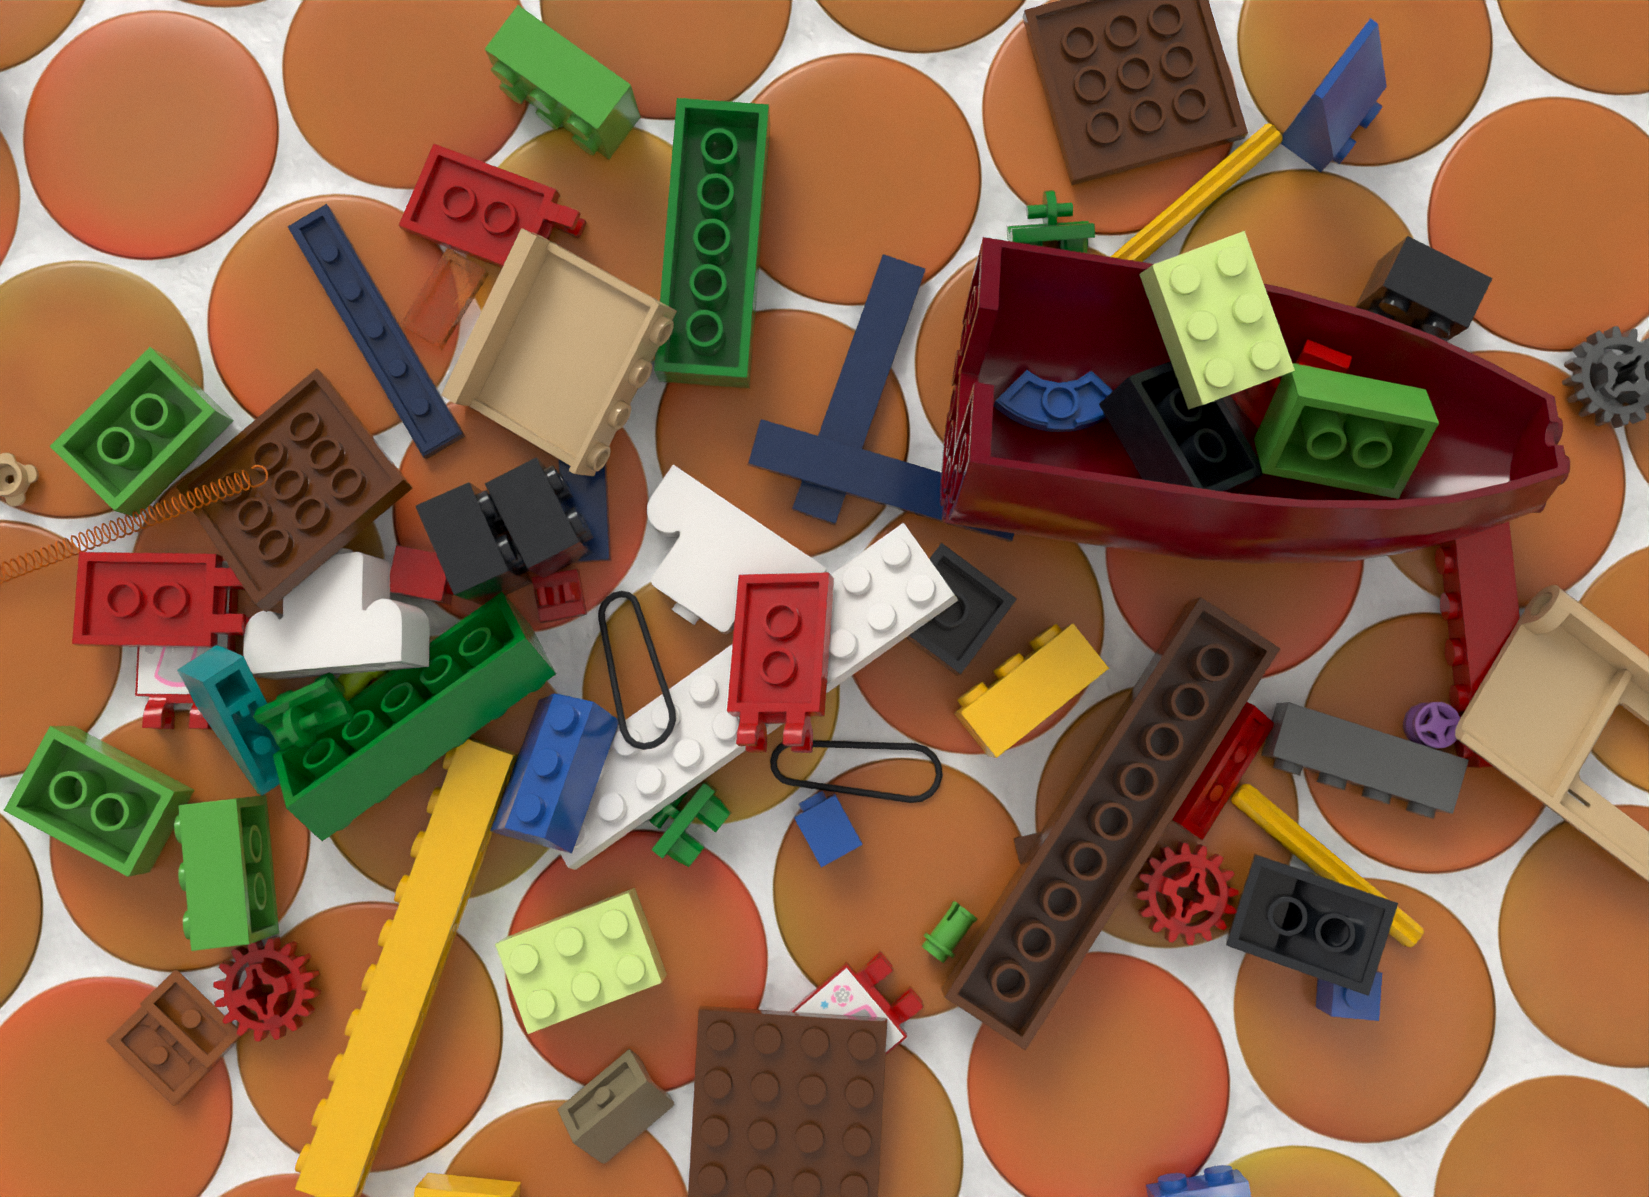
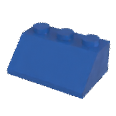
(556, 772)

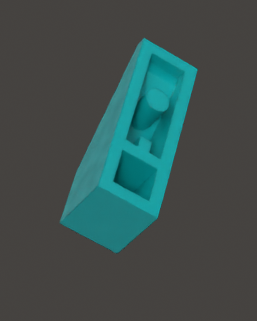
(228, 700)

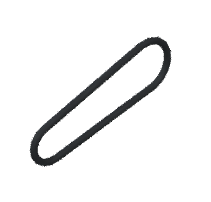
(613, 678)
(862, 792)

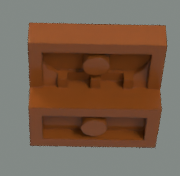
(174, 1037)

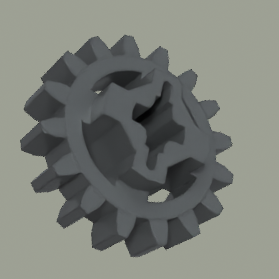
(1596, 373)

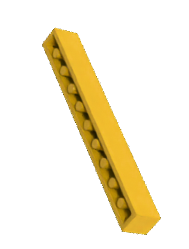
(407, 972)

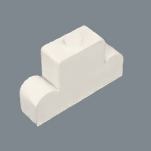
(712, 550)
(338, 625)

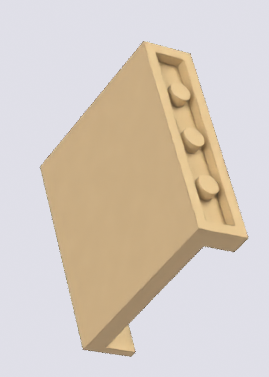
(560, 352)

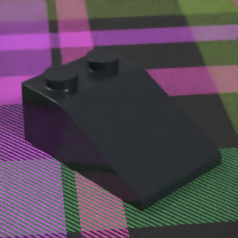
(1311, 924)

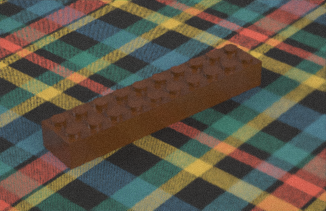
(1109, 821)

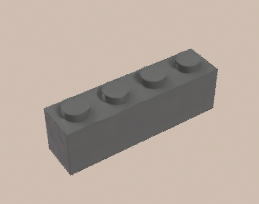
(1364, 758)

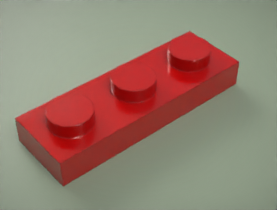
(1223, 771)

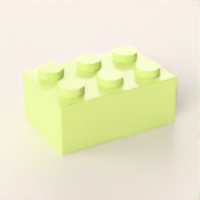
(1216, 320)
(581, 960)

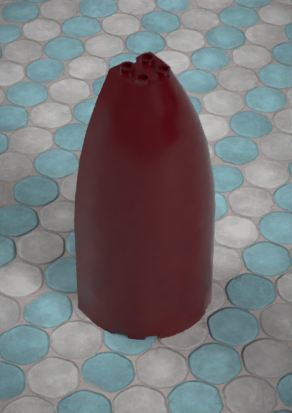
(1090, 312)

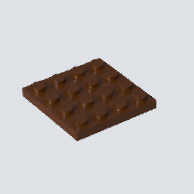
(1132, 82)
(319, 494)
(786, 1104)

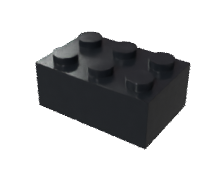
(1178, 444)
(473, 544)

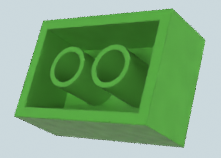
(562, 83)
(1345, 431)
(141, 433)
(98, 800)
(227, 872)

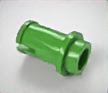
(949, 932)

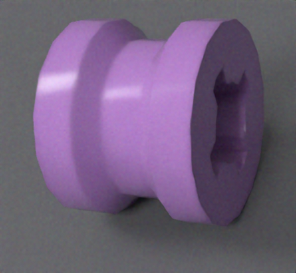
(1441, 724)

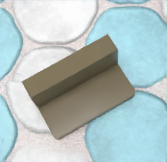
(614, 1108)

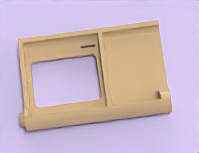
(1549, 706)

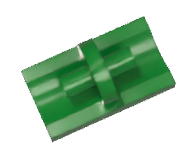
(1070, 235)
(304, 713)
(678, 842)

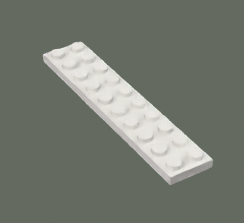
(874, 606)

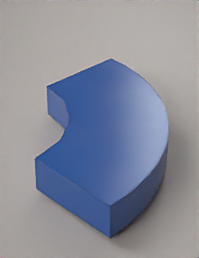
(1054, 405)

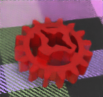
(1193, 876)
(269, 1006)

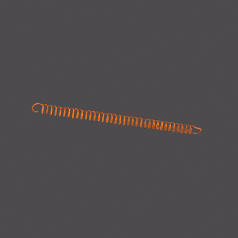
(132, 528)

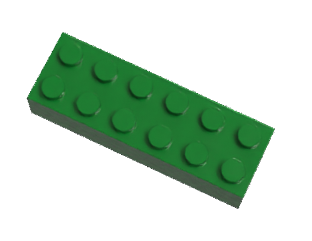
(713, 241)
(414, 717)

